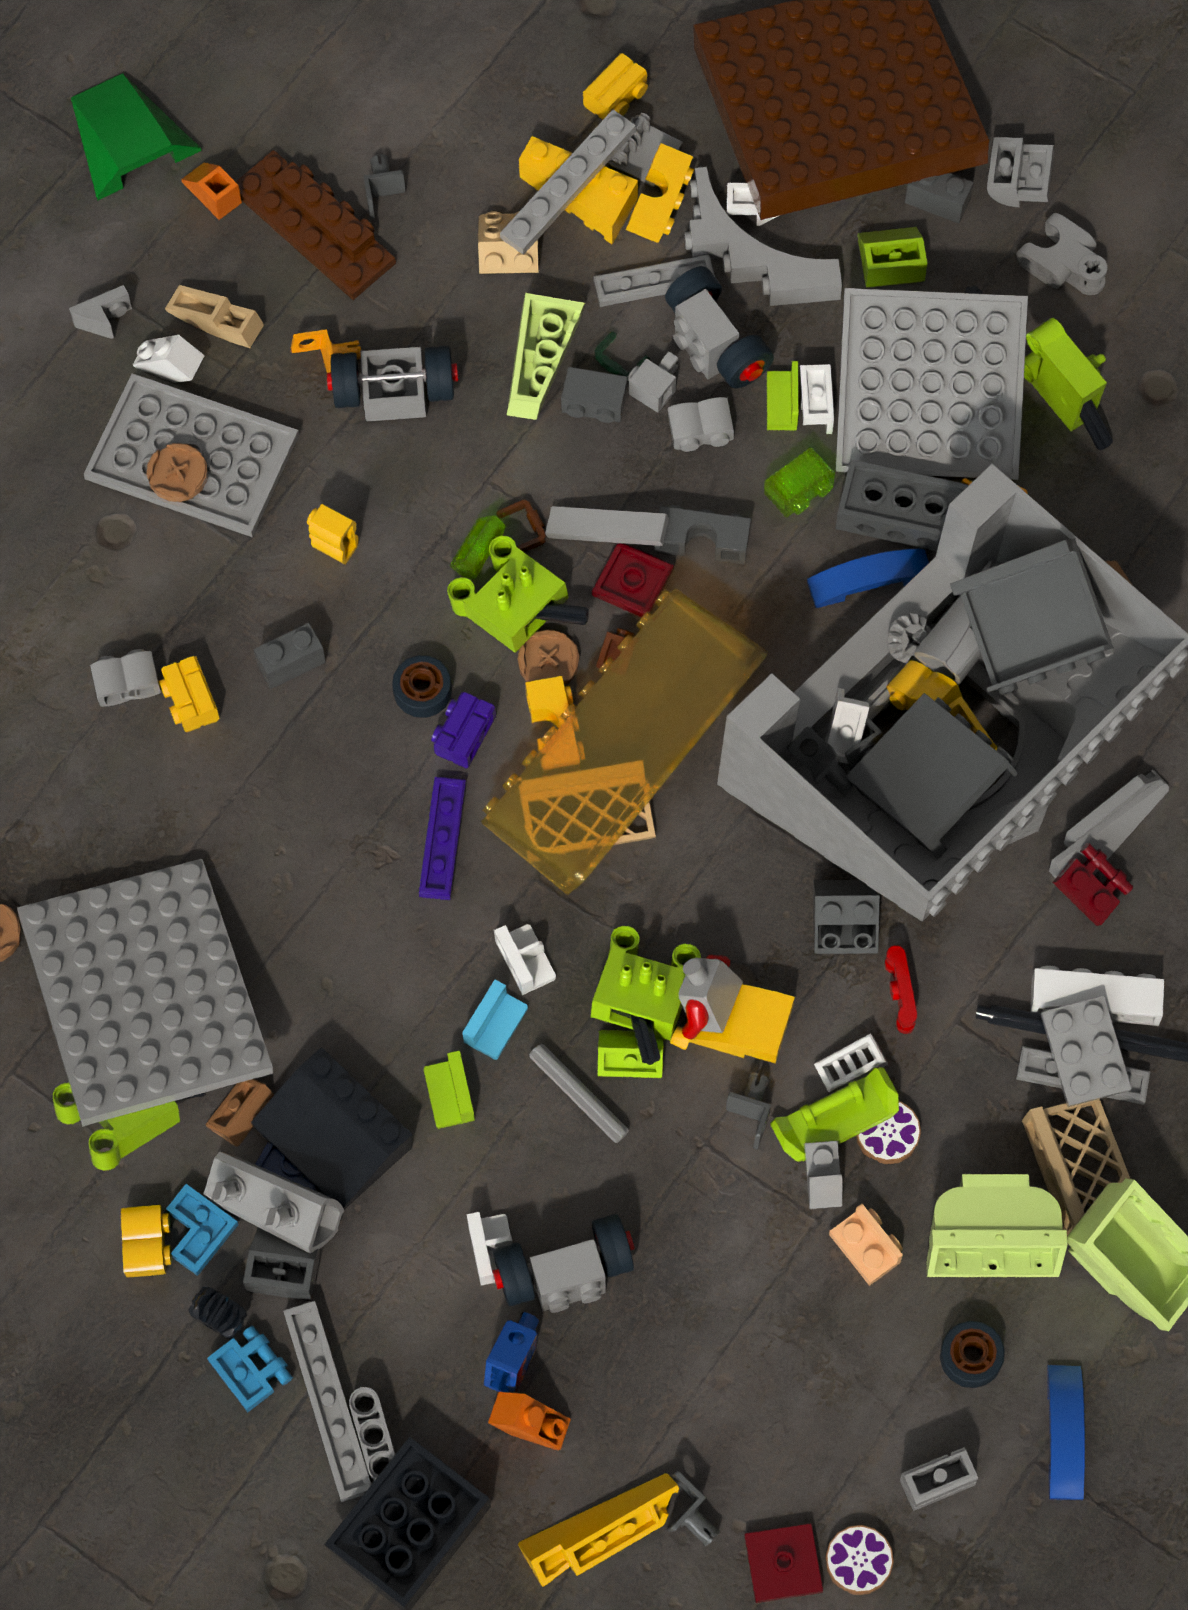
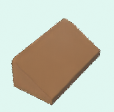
(239, 1108)

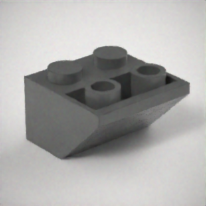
(845, 917)
(280, 1268)

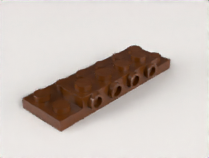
(315, 223)

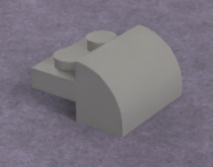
(1019, 171)

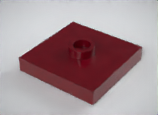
(632, 580)
(783, 1563)

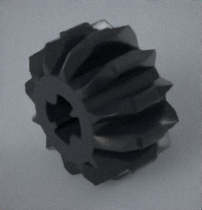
(217, 1312)

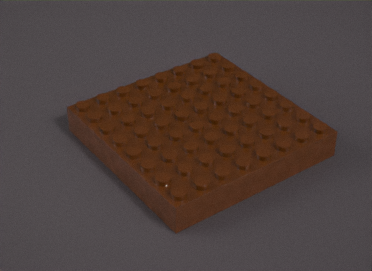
(838, 99)

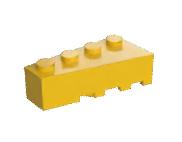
(601, 204)

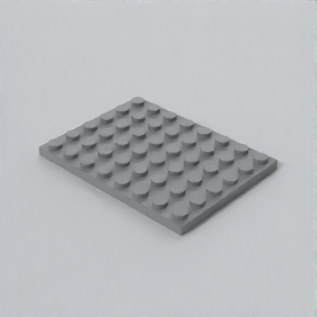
(143, 992)

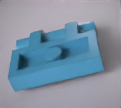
(241, 1374)

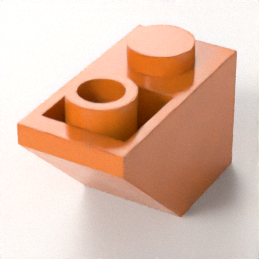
(213, 189)
(529, 1420)

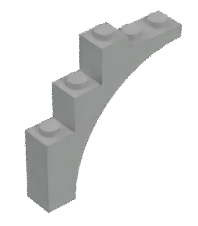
(783, 276)

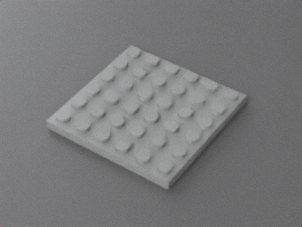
(931, 381)

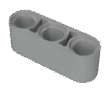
(371, 1421)

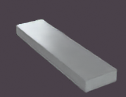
(644, 281)
(607, 526)
(1039, 1068)

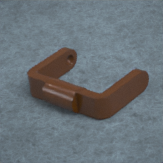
(534, 520)

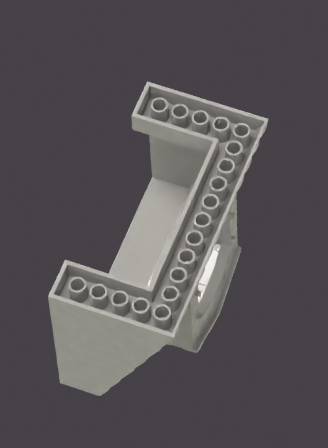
(1055, 719)

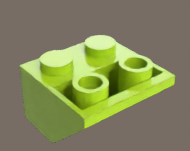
(892, 256)

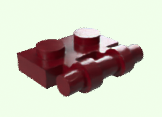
(1086, 890)

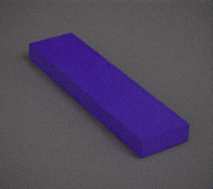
(442, 838)

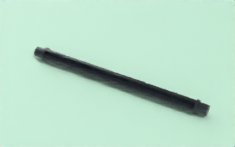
(1127, 1040)

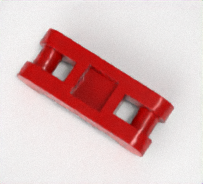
(901, 988)

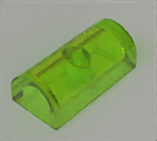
(475, 548)

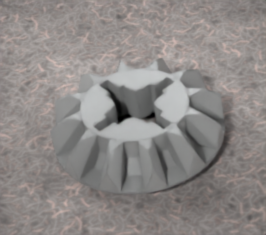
(898, 641)

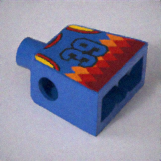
(512, 1354)

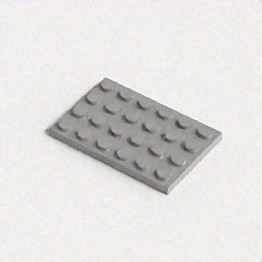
(240, 451)

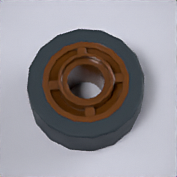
(422, 702)
(977, 1336)

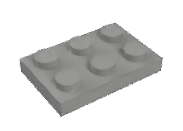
(1085, 1051)

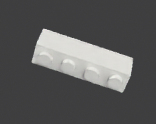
(1127, 997)

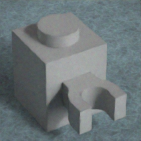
(654, 383)

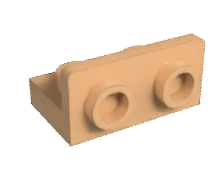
(867, 1244)

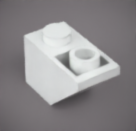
(169, 358)

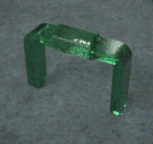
(608, 363)

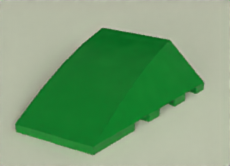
(124, 132)

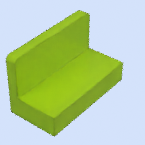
(782, 399)
(621, 1057)
(449, 1092)

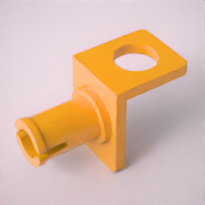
(322, 342)

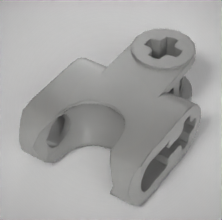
(1067, 260)

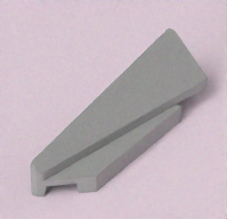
(1112, 820)

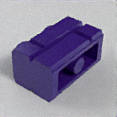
(464, 729)

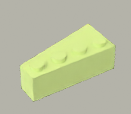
(542, 342)

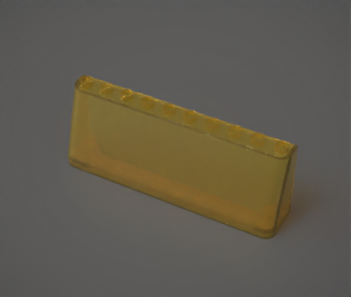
(622, 739)

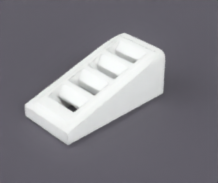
(845, 1053)

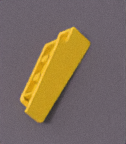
(599, 1531)

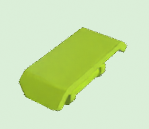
(839, 1114)

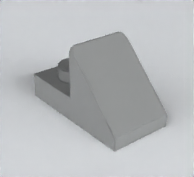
(95, 312)
(823, 1174)

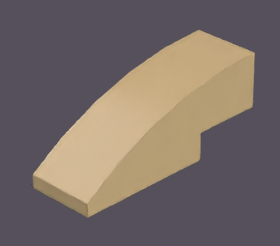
(215, 315)

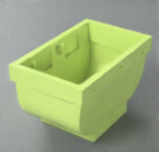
(997, 1224)
(1134, 1252)

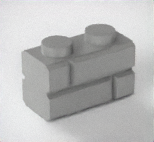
(938, 1479)

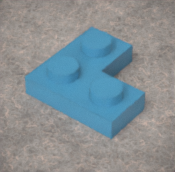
(207, 1226)

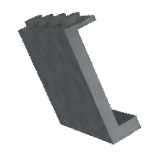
(1034, 616)
(929, 771)

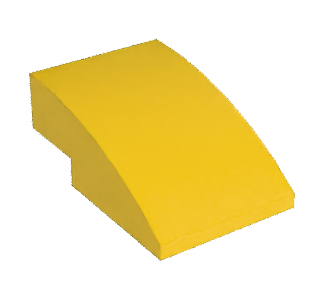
(754, 1025)

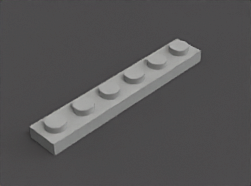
(568, 182)
(328, 1401)

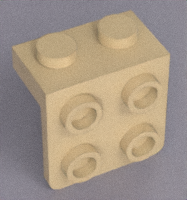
(496, 254)

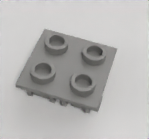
(638, 152)

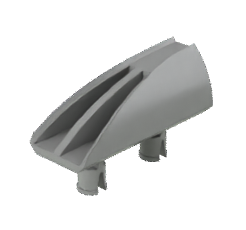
(951, 643)
(273, 1202)

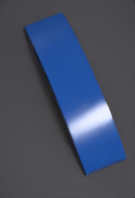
(865, 574)
(1066, 1432)

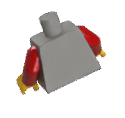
(706, 997)

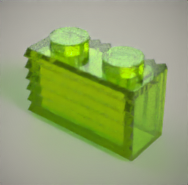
(799, 483)

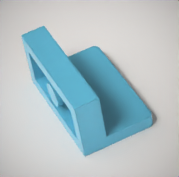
(494, 1021)

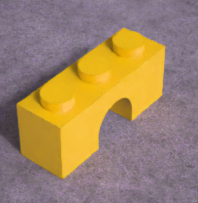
(652, 214)
(547, 701)

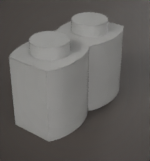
(700, 424)
(125, 678)

